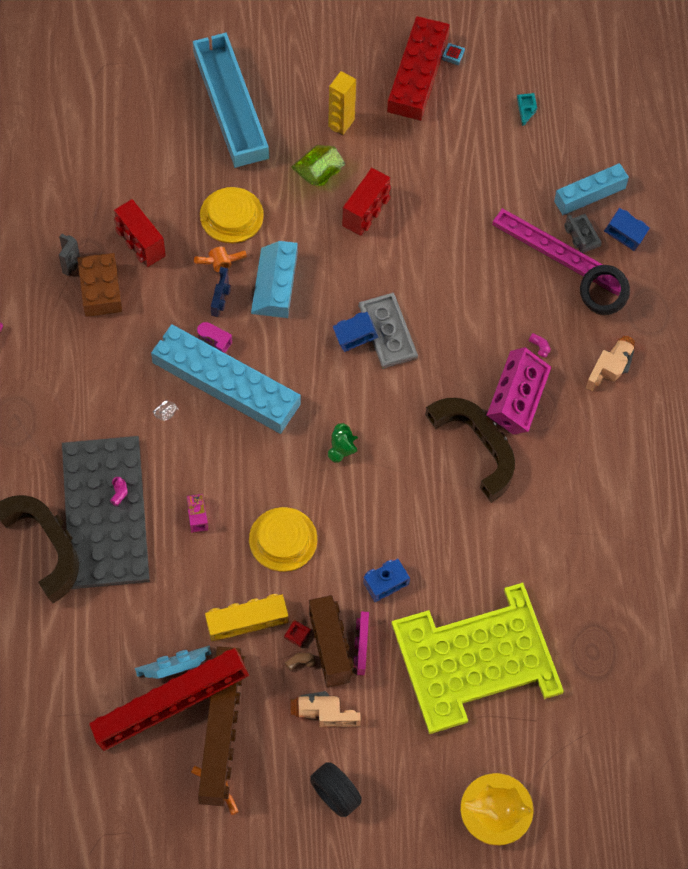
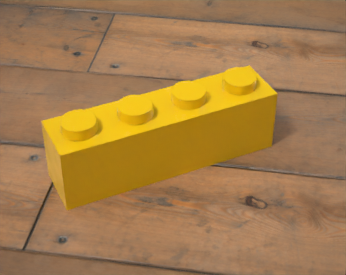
(342, 102)
(246, 617)

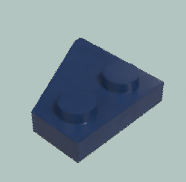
(221, 290)

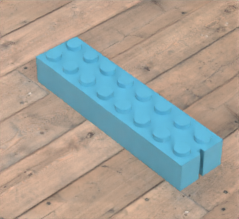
(231, 100)
(226, 378)

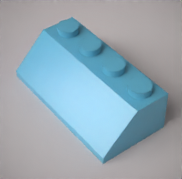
(275, 279)

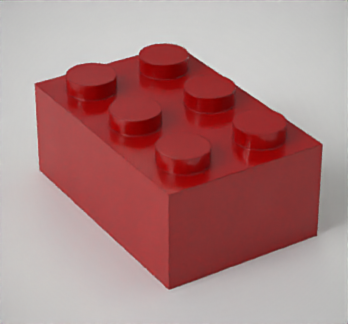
(366, 202)
(139, 233)

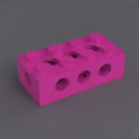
(519, 391)

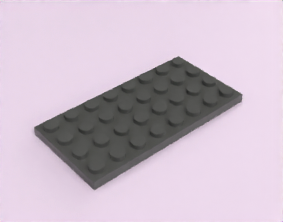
(106, 537)

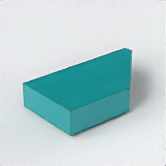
(527, 106)

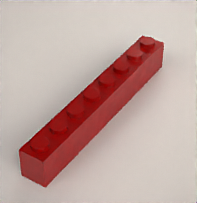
(168, 699)

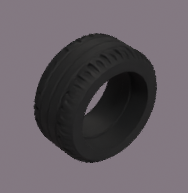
(593, 274)
(335, 789)

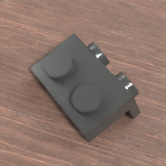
(582, 233)
(69, 254)

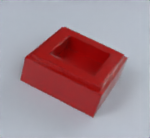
(297, 633)

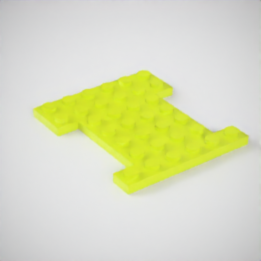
(474, 658)

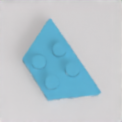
(167, 666)

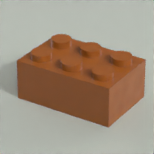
(99, 284)

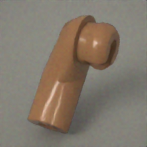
(298, 658)

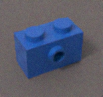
(627, 229)
(355, 331)
(386, 579)

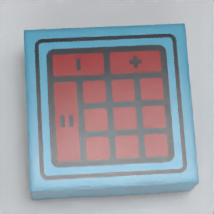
(453, 54)

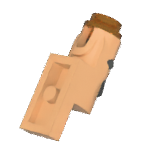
(613, 363)
(325, 708)

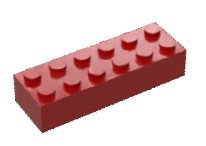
(418, 68)

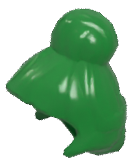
(342, 443)

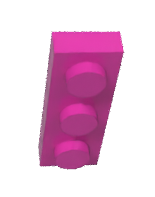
(361, 643)

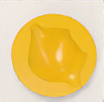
(231, 215)
(283, 539)
(496, 809)

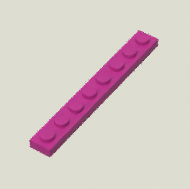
(553, 248)

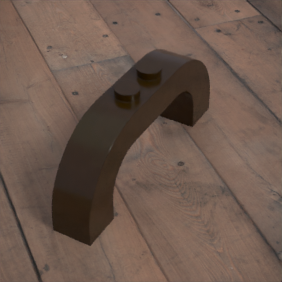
(486, 429)
(66, 571)

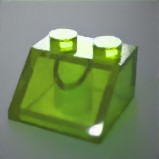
(319, 164)

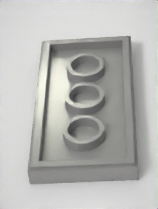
(394, 340)

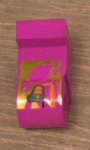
(214, 336)
(197, 513)

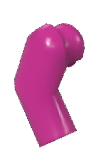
(542, 343)
(120, 491)

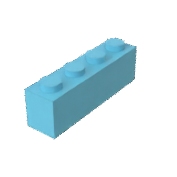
(591, 189)

